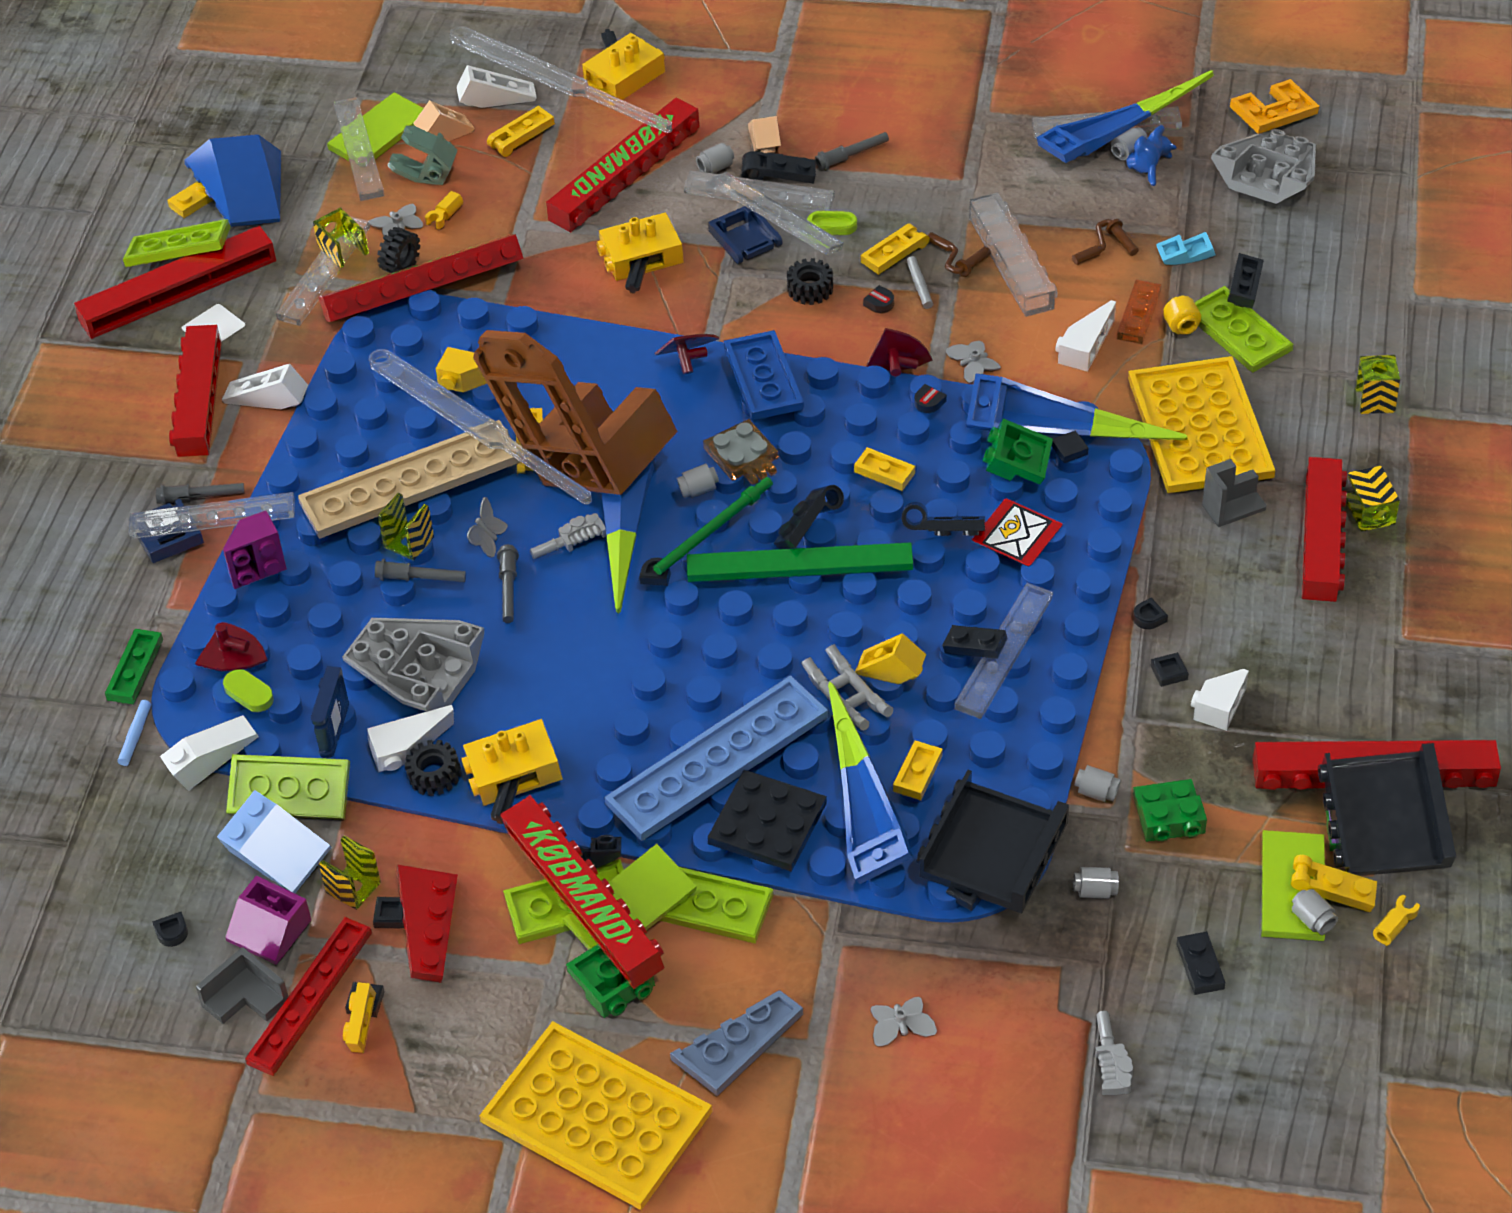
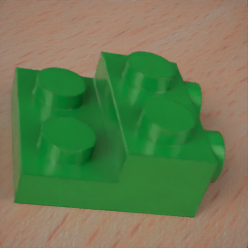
(1017, 452)
(1170, 810)
(604, 983)

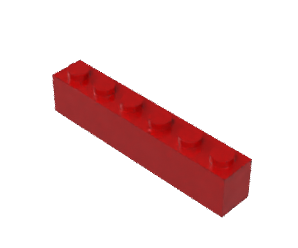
(196, 391)
(1323, 529)

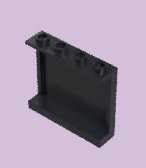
(1387, 812)
(991, 844)

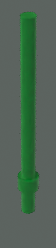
(748, 497)

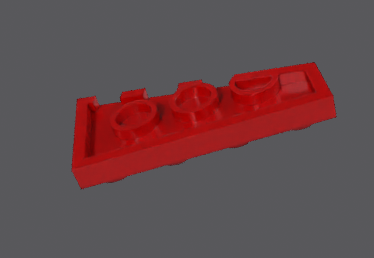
(427, 912)

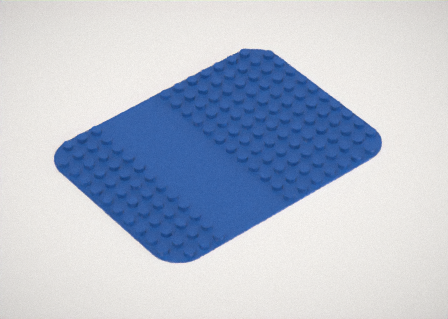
(684, 653)

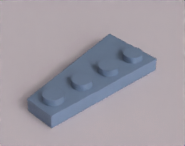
(731, 1049)

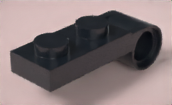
(758, 164)
(805, 514)
(943, 525)

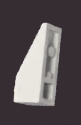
(491, 89)
(1085, 338)
(268, 389)
(394, 740)
(207, 750)

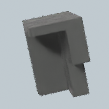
(1229, 495)
(239, 983)

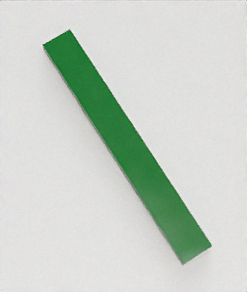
(799, 562)

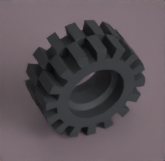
(398, 250)
(810, 291)
(430, 755)

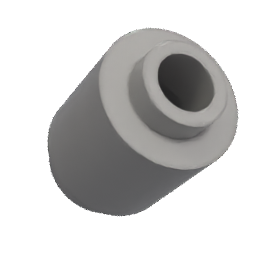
(1123, 144)
(715, 158)
(697, 481)
(1097, 784)
(1096, 882)
(1314, 911)

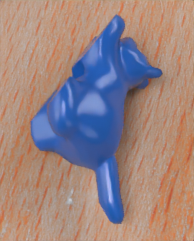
(1148, 153)

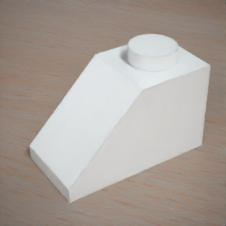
(1220, 699)

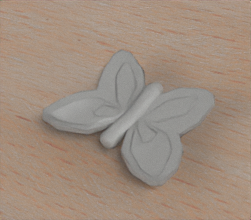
(403, 218)
(973, 356)
(486, 529)
(908, 1015)

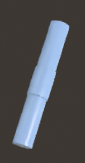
(134, 733)

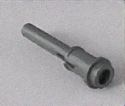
(840, 154)
(185, 493)
(507, 556)
(404, 571)

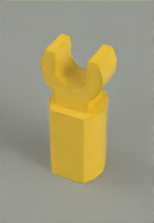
(444, 210)
(1395, 921)

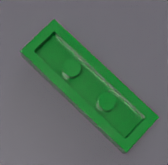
(134, 666)

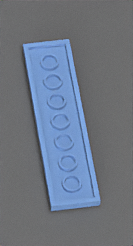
(715, 757)

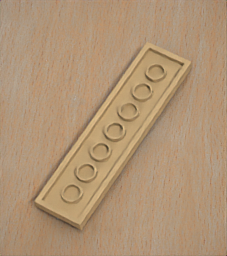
(412, 475)

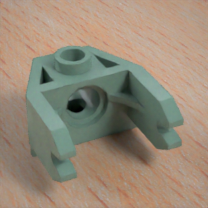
(437, 163)

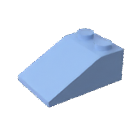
(273, 842)

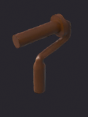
(1112, 227)
(962, 267)

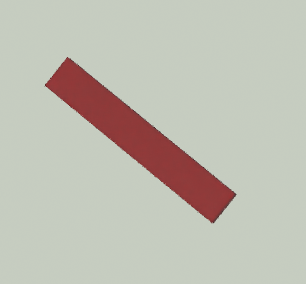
(308, 996)

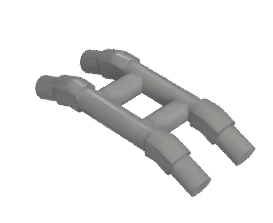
(846, 676)

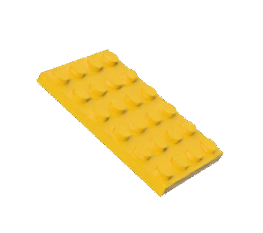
(1209, 407)
(596, 1114)

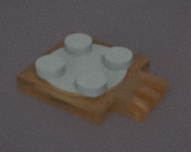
(742, 452)

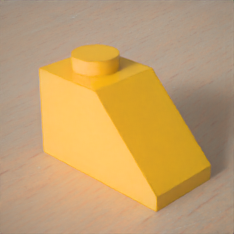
(459, 371)
(892, 660)

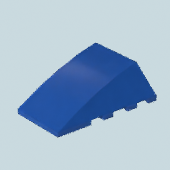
(240, 177)

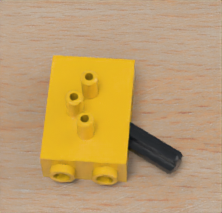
(623, 65)
(639, 248)
(510, 765)

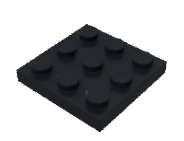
(767, 820)

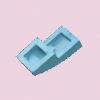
(1194, 249)

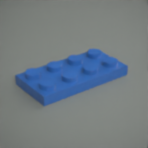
(763, 375)

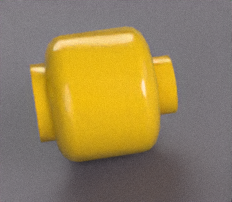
(1182, 315)

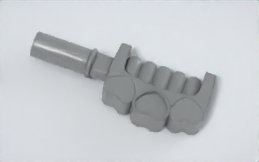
(577, 531)
(1114, 1060)

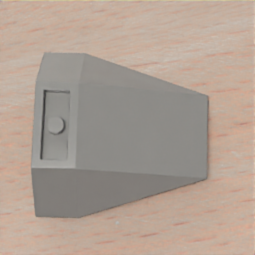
(1267, 165)
(417, 659)

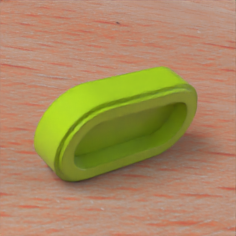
(834, 221)
(248, 690)

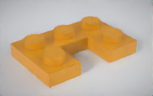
(1291, 106)

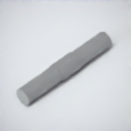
(919, 282)

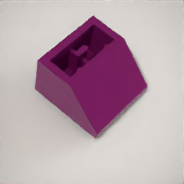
(253, 550)
(267, 920)

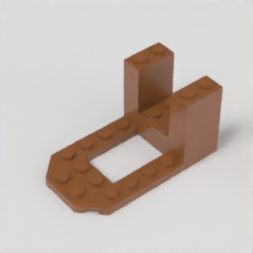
(581, 433)

